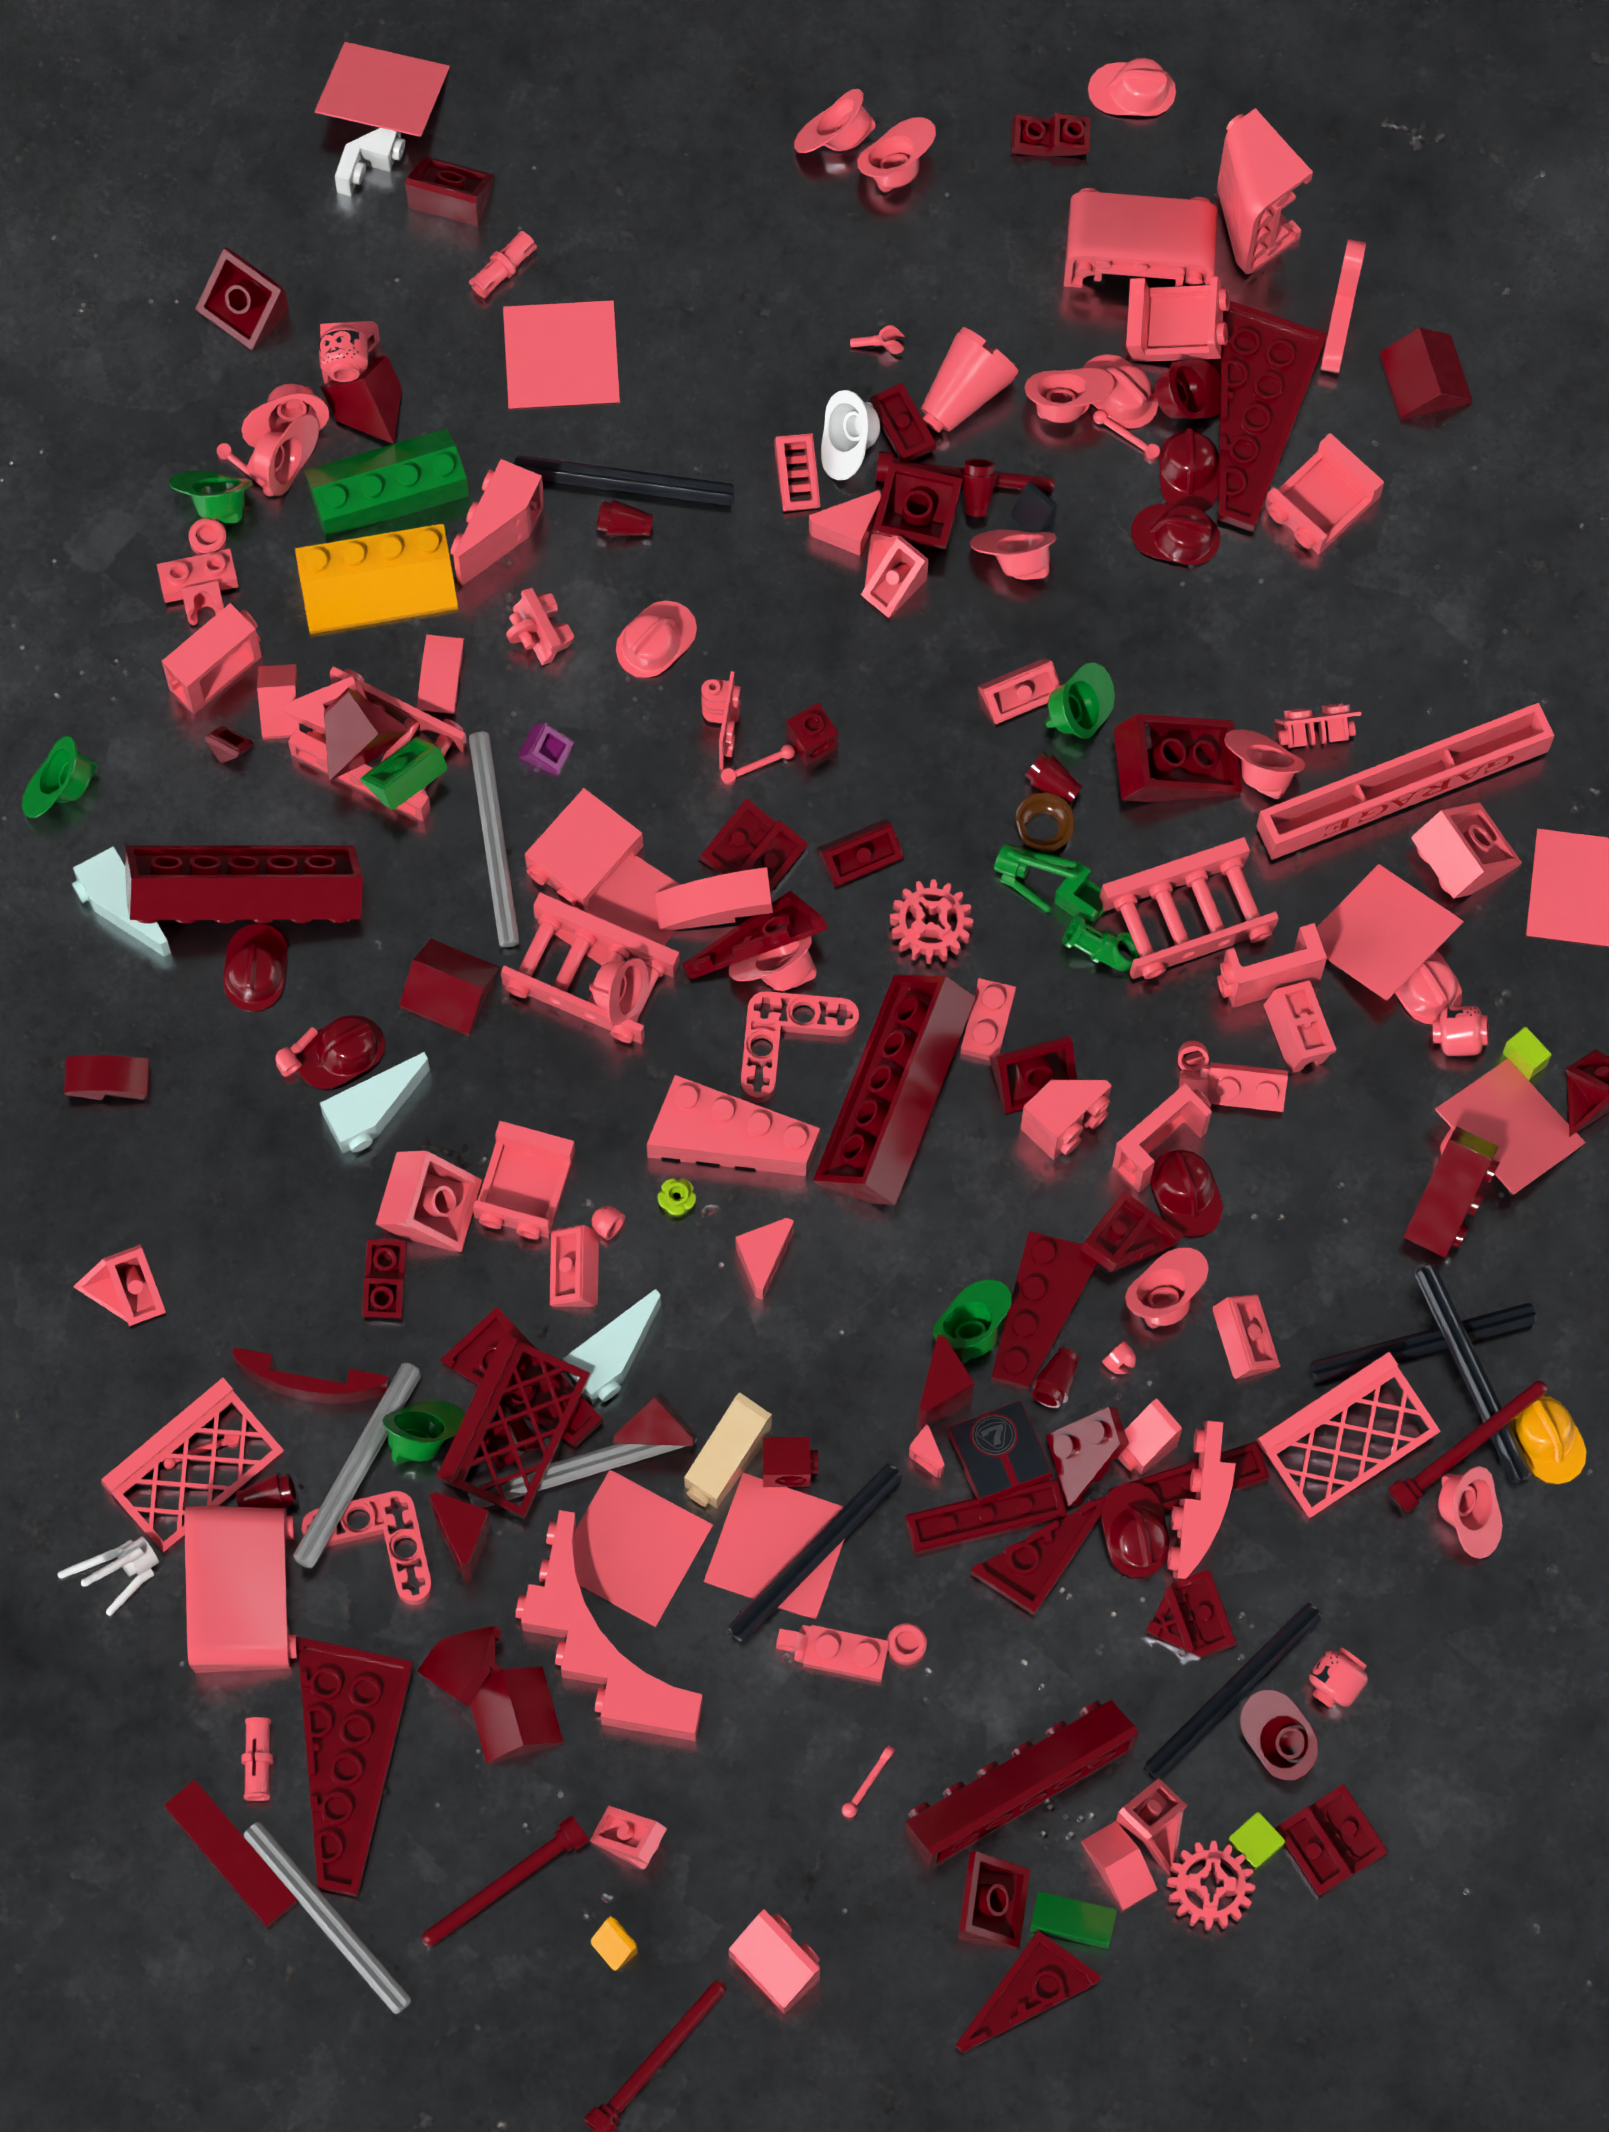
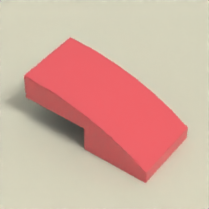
(440, 674)

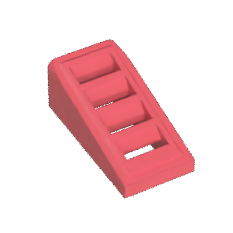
(797, 442)

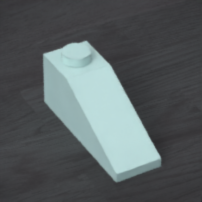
(104, 885)
(368, 1107)
(614, 1348)

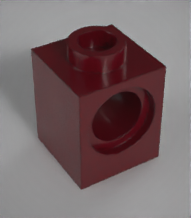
(812, 734)
(788, 1462)

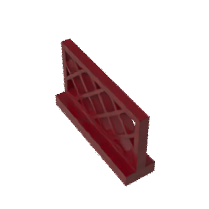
(483, 1410)

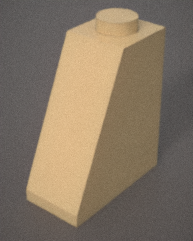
(728, 1451)

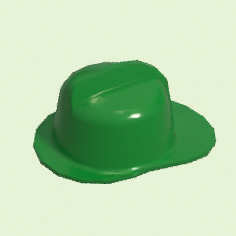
(213, 494)
(1082, 702)
(59, 779)
(974, 1317)
(421, 1429)

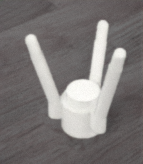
(132, 1556)

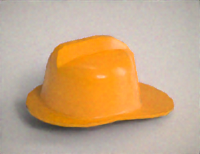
(1550, 1441)

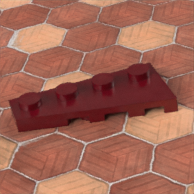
(1044, 1294)
(473, 1354)

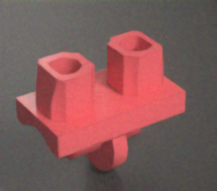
(535, 629)

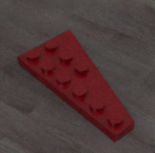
(1261, 393)
(350, 1733)

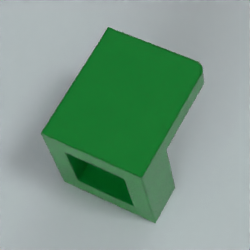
(1080, 896)

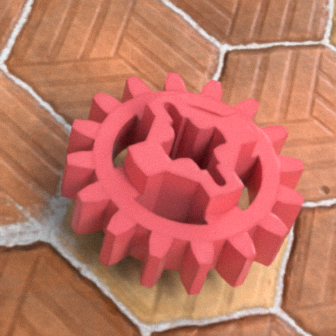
(940, 934)
(1192, 1885)

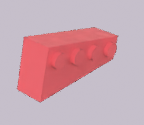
(729, 1131)

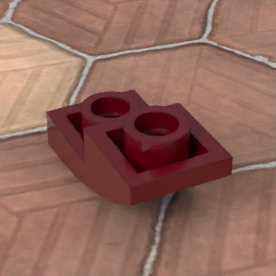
(1050, 137)
(106, 1075)
(384, 1278)

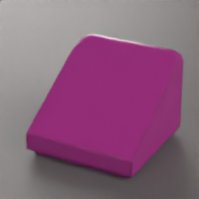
(546, 748)

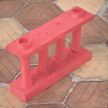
(312, 745)
(1193, 872)
(586, 931)

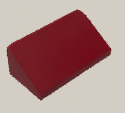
(861, 852)

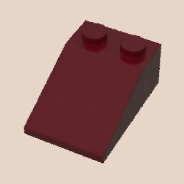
(1175, 758)

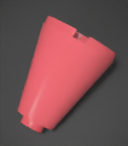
(966, 381)

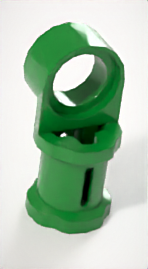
(1099, 944)

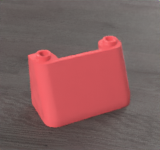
(1255, 186)
(1140, 238)
(237, 1588)

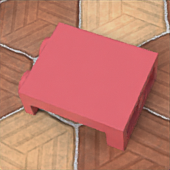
(1176, 321)
(1324, 495)
(582, 849)
(1260, 979)
(1133, 1150)
(524, 1180)

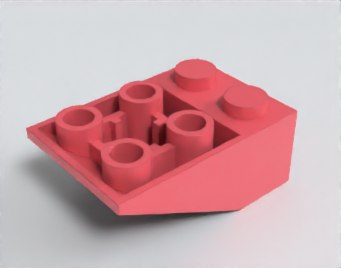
(500, 519)

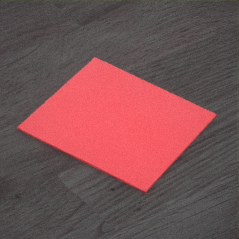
(382, 89)
(561, 354)
(1570, 888)
(629, 902)
(1384, 931)
(1517, 1119)
(764, 1535)
(635, 1547)

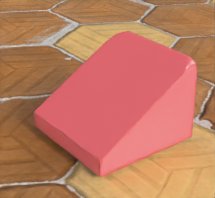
(926, 1453)

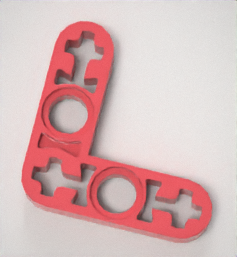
(1343, 305)
(773, 1026)
(381, 1524)

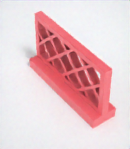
(1330, 1405)
(169, 1439)

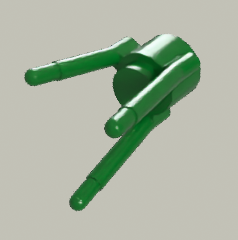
(1016, 862)

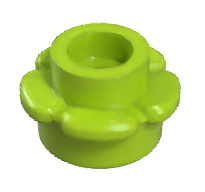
(676, 1206)

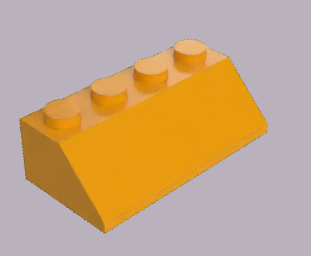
(376, 578)

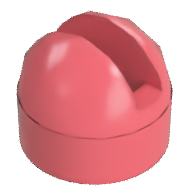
(1195, 1060)
(607, 1221)
(1119, 1358)

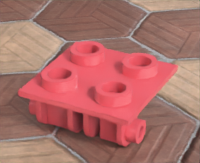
(722, 705)
(1334, 715)

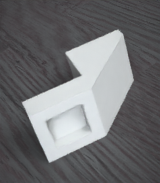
(374, 150)

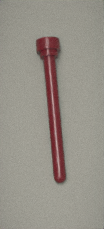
(1004, 480)
(1409, 1490)
(567, 1837)
(606, 2116)

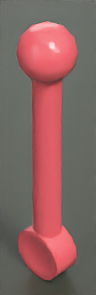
(1151, 451)
(225, 452)
(729, 775)
(230, 1441)
(850, 1808)

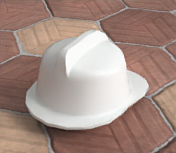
(848, 431)

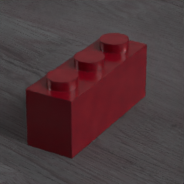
(1453, 1192)

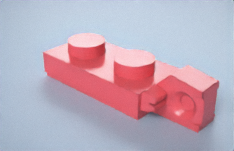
(1239, 1085)
(836, 1651)

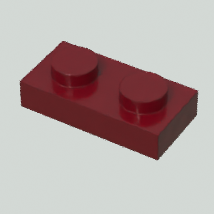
(903, 423)

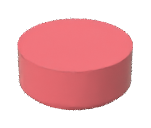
(207, 536)
(906, 1644)

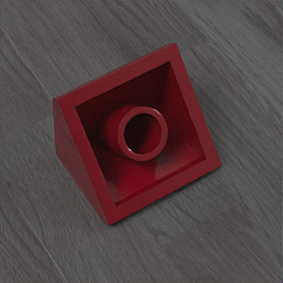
(449, 190)
(242, 300)
(1425, 373)
(918, 505)
(448, 986)
(1029, 1068)
(946, 1386)
(464, 1529)
(515, 1714)
(993, 1902)

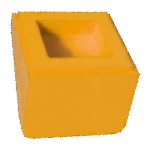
(614, 1944)

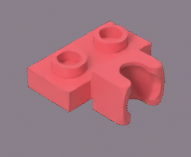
(198, 581)

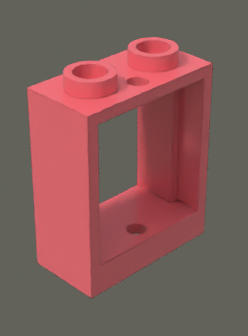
(212, 657)

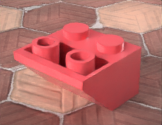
(1063, 1112)
(776, 1960)

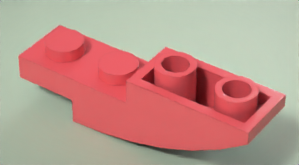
(1201, 1517)

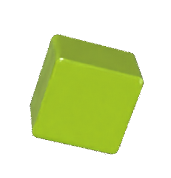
(1527, 1053)
(1256, 1841)

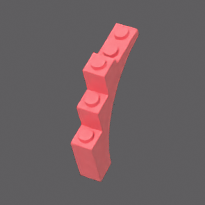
(631, 1696)

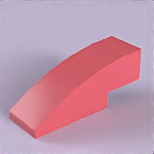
(714, 900)

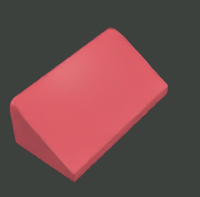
(1019, 690)
(574, 1267)
(1245, 1335)

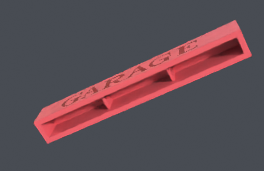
(1404, 781)

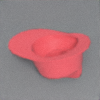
(1132, 88)
(838, 127)
(895, 156)
(1068, 393)
(1129, 400)
(281, 409)
(283, 454)
(1018, 552)
(656, 639)
(1264, 762)
(780, 967)
(621, 988)
(1430, 990)
(1166, 1287)
(1472, 1508)

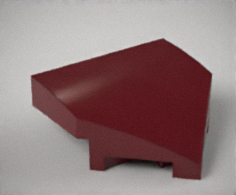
(1193, 1617)
(463, 1662)

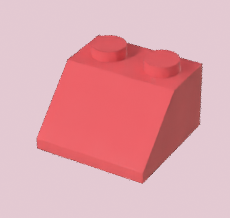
(1465, 849)
(428, 1200)

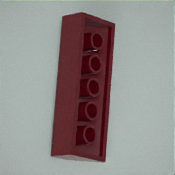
(243, 883)
(895, 1088)
(1021, 1782)

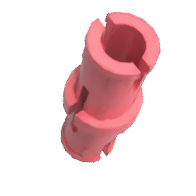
(503, 264)
(257, 1759)

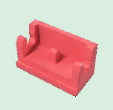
(1299, 1026)

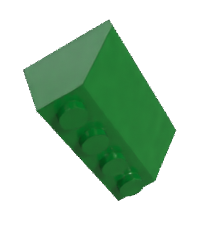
(387, 483)

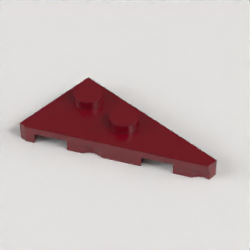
(761, 933)
(1033, 1566)
(1035, 1983)

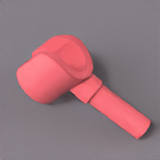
(886, 338)
(286, 1057)

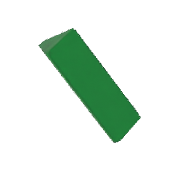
(405, 772)
(1073, 1920)

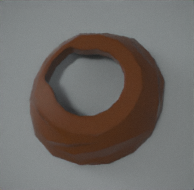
(1048, 804)

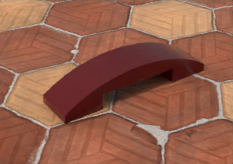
(359, 1384)

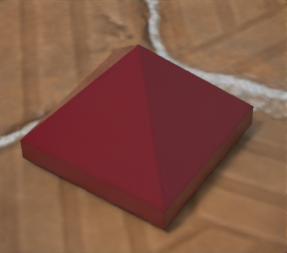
(227, 743)

